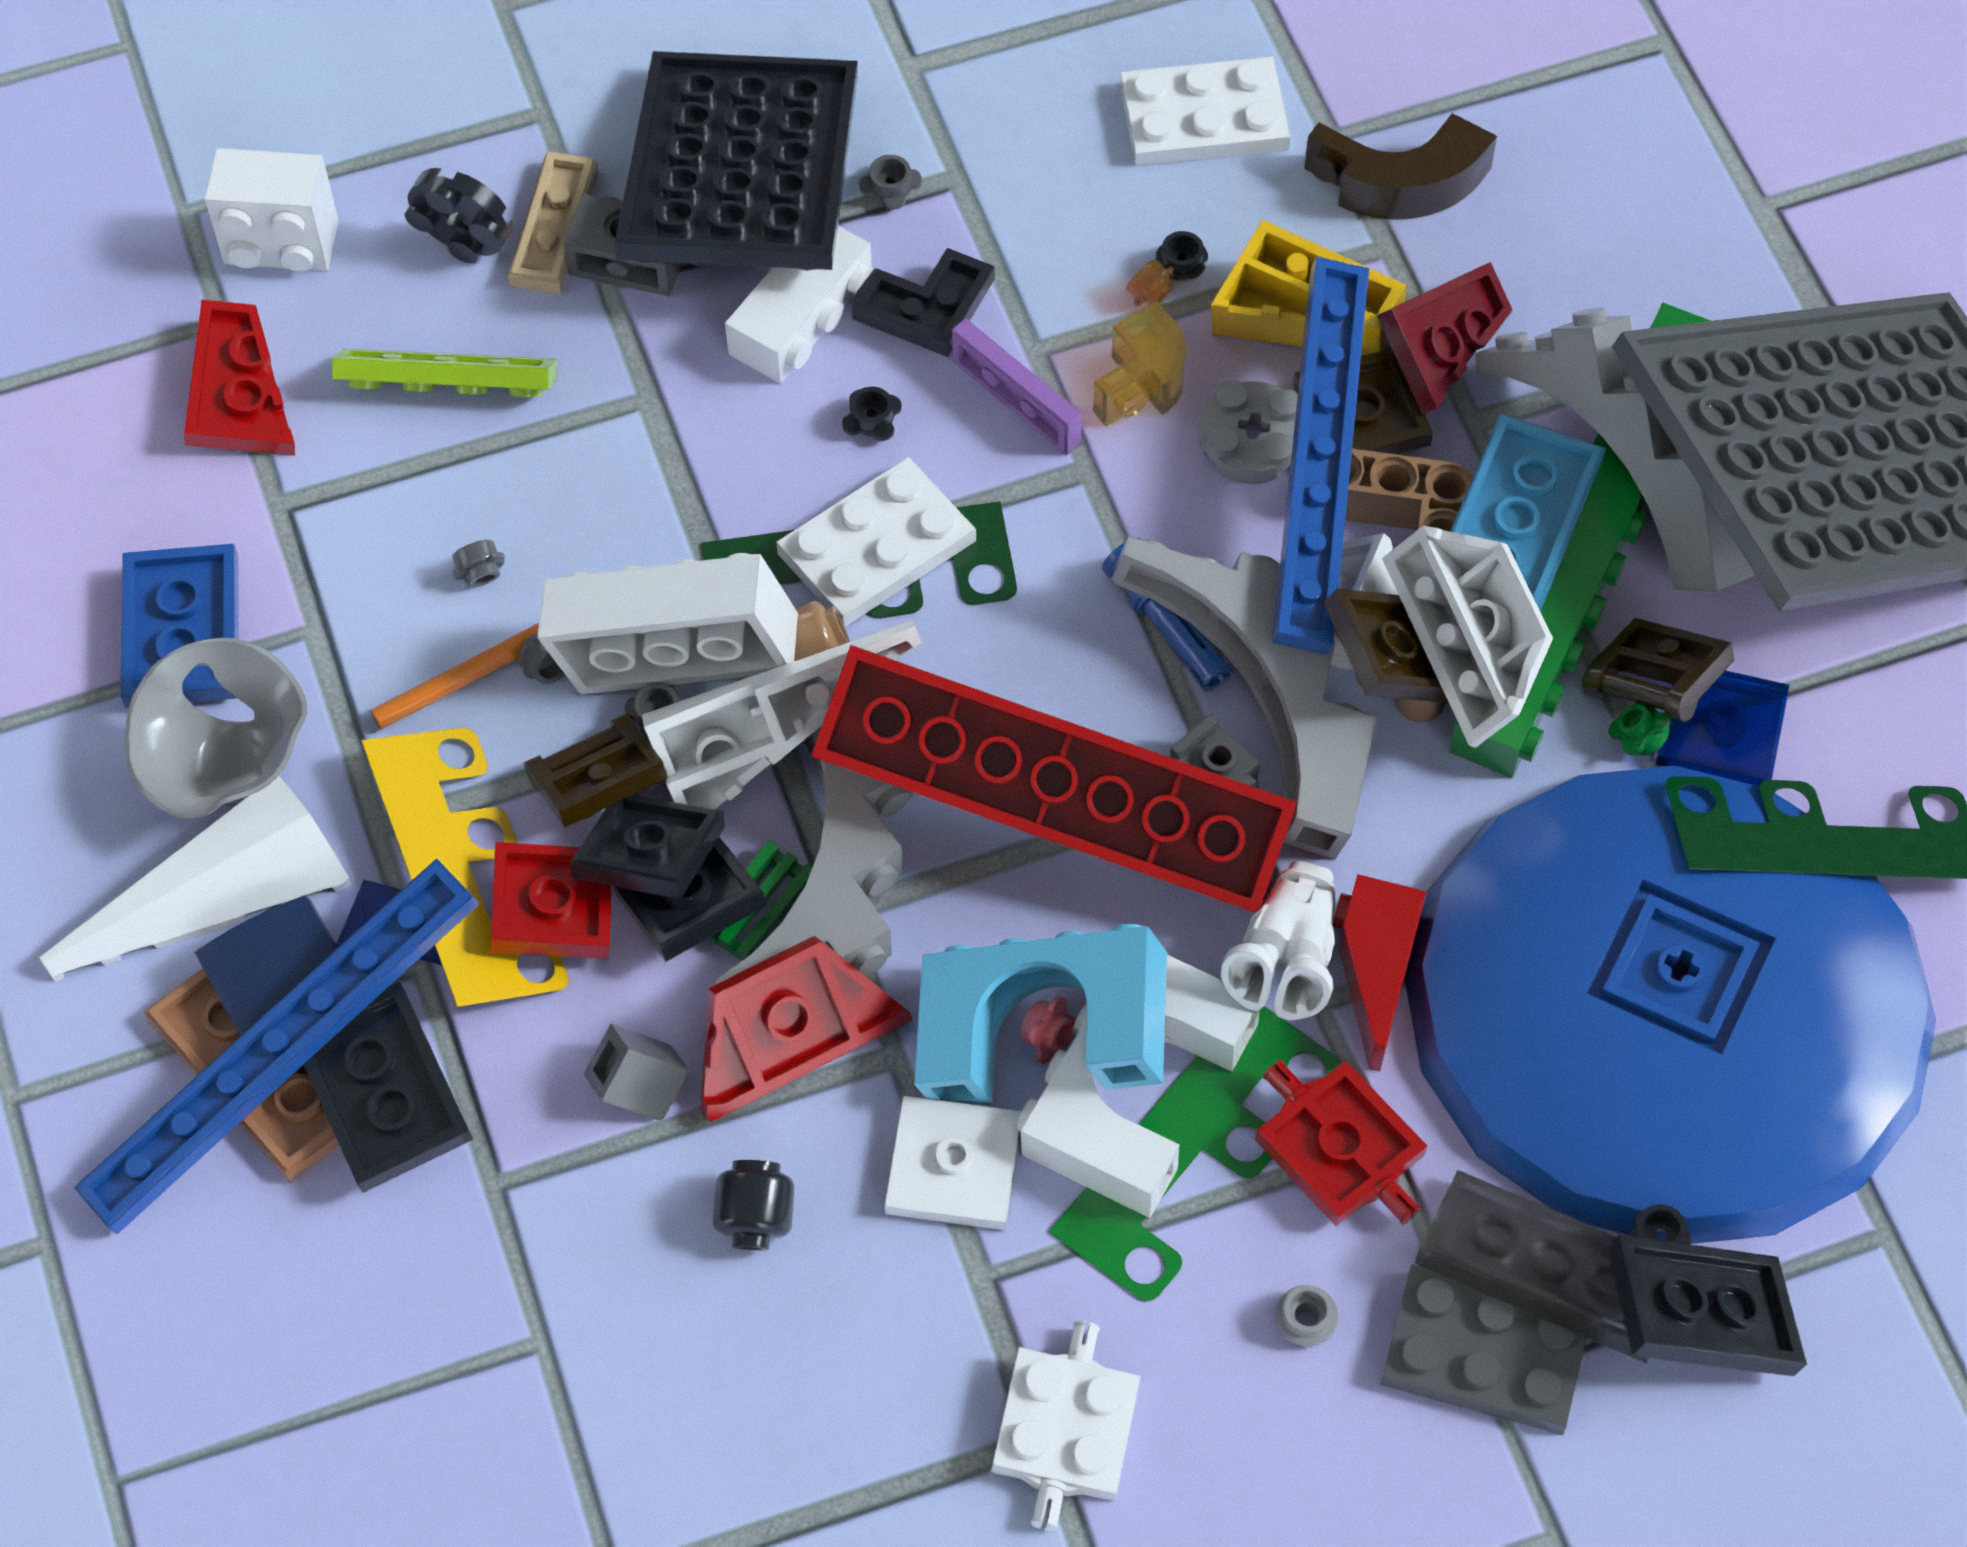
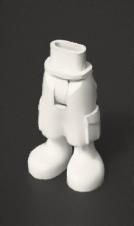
(1291, 931)

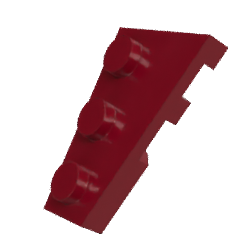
(1443, 331)

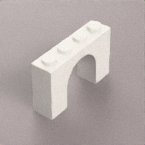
(1093, 1145)

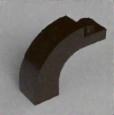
(1403, 182)

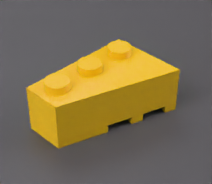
(1270, 288)

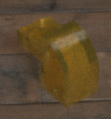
(1150, 365)

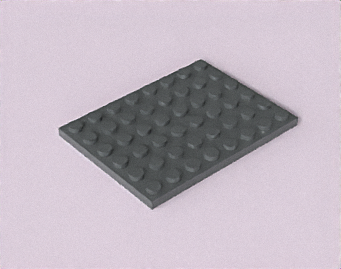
(1823, 439)

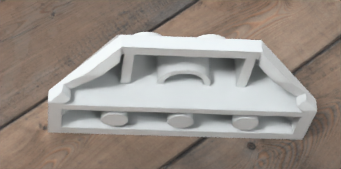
(1472, 623)

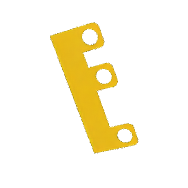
(408, 781)

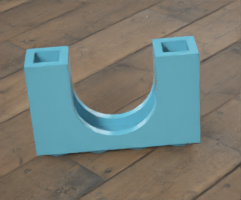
(974, 989)

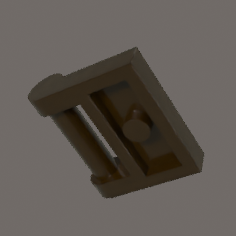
(1662, 654)
(596, 771)

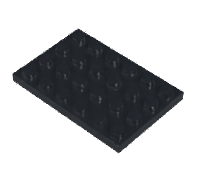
(738, 161)

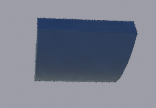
(265, 958)

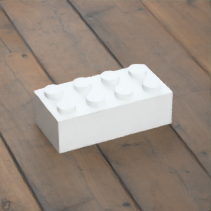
(668, 623)

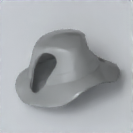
(200, 762)

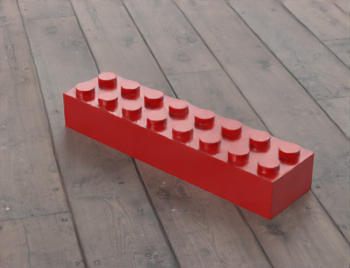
(1054, 779)

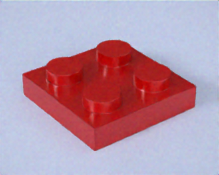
(544, 909)

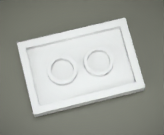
(1204, 111)
(876, 541)

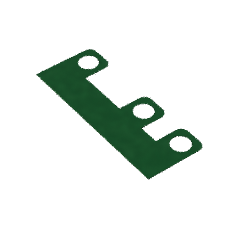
(990, 548)
(1814, 847)

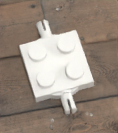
(1065, 1425)

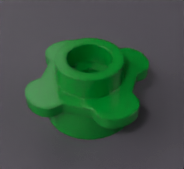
(1640, 729)

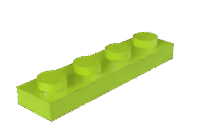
(424, 369)

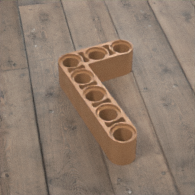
(1416, 504)

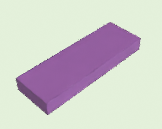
(1016, 387)

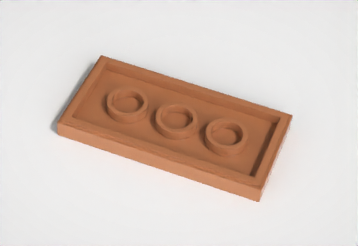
(289, 1122)

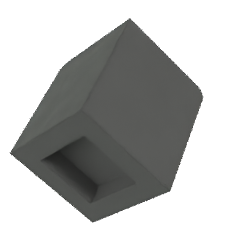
(636, 1072)

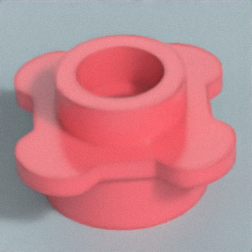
(1047, 1027)

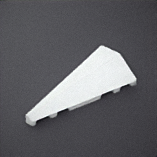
(736, 731)
(240, 864)

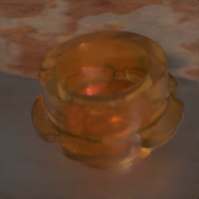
(1151, 284)

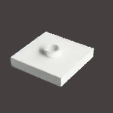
(953, 1163)

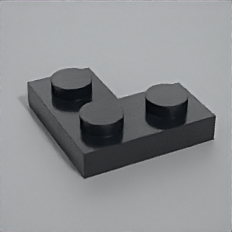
(929, 311)

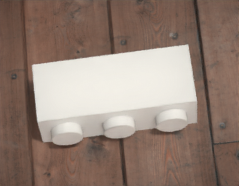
(795, 307)

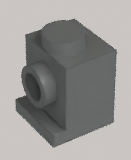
(1211, 745)

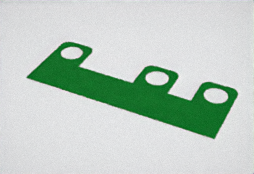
(1197, 1116)

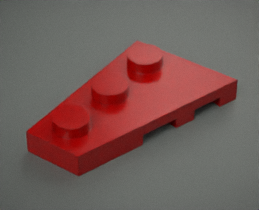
(233, 385)

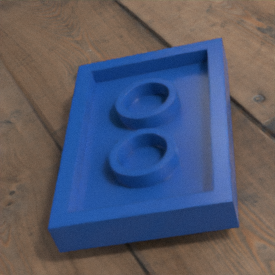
(173, 602)

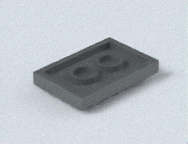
(1482, 1354)

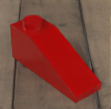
(1375, 954)

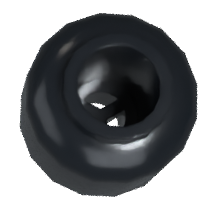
(753, 1204)

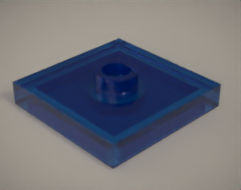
(1731, 731)

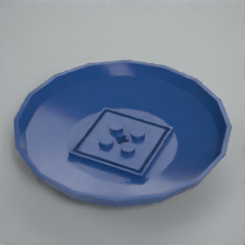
(1612, 1085)

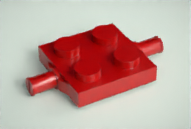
(1340, 1142)

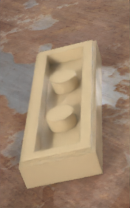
(540, 252)

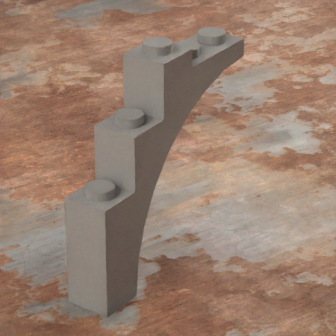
(1585, 373)
(1318, 741)
(853, 861)

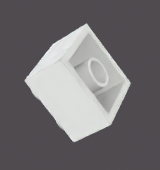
(272, 209)

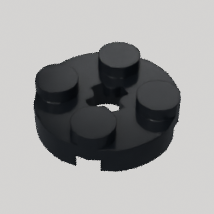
(458, 214)

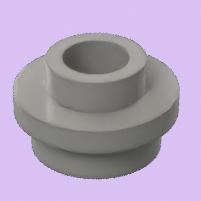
(1311, 1299)

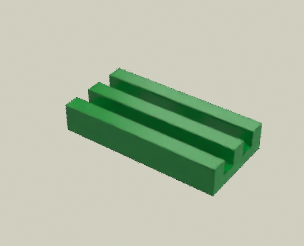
(784, 866)

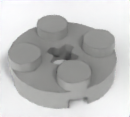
(1242, 405)

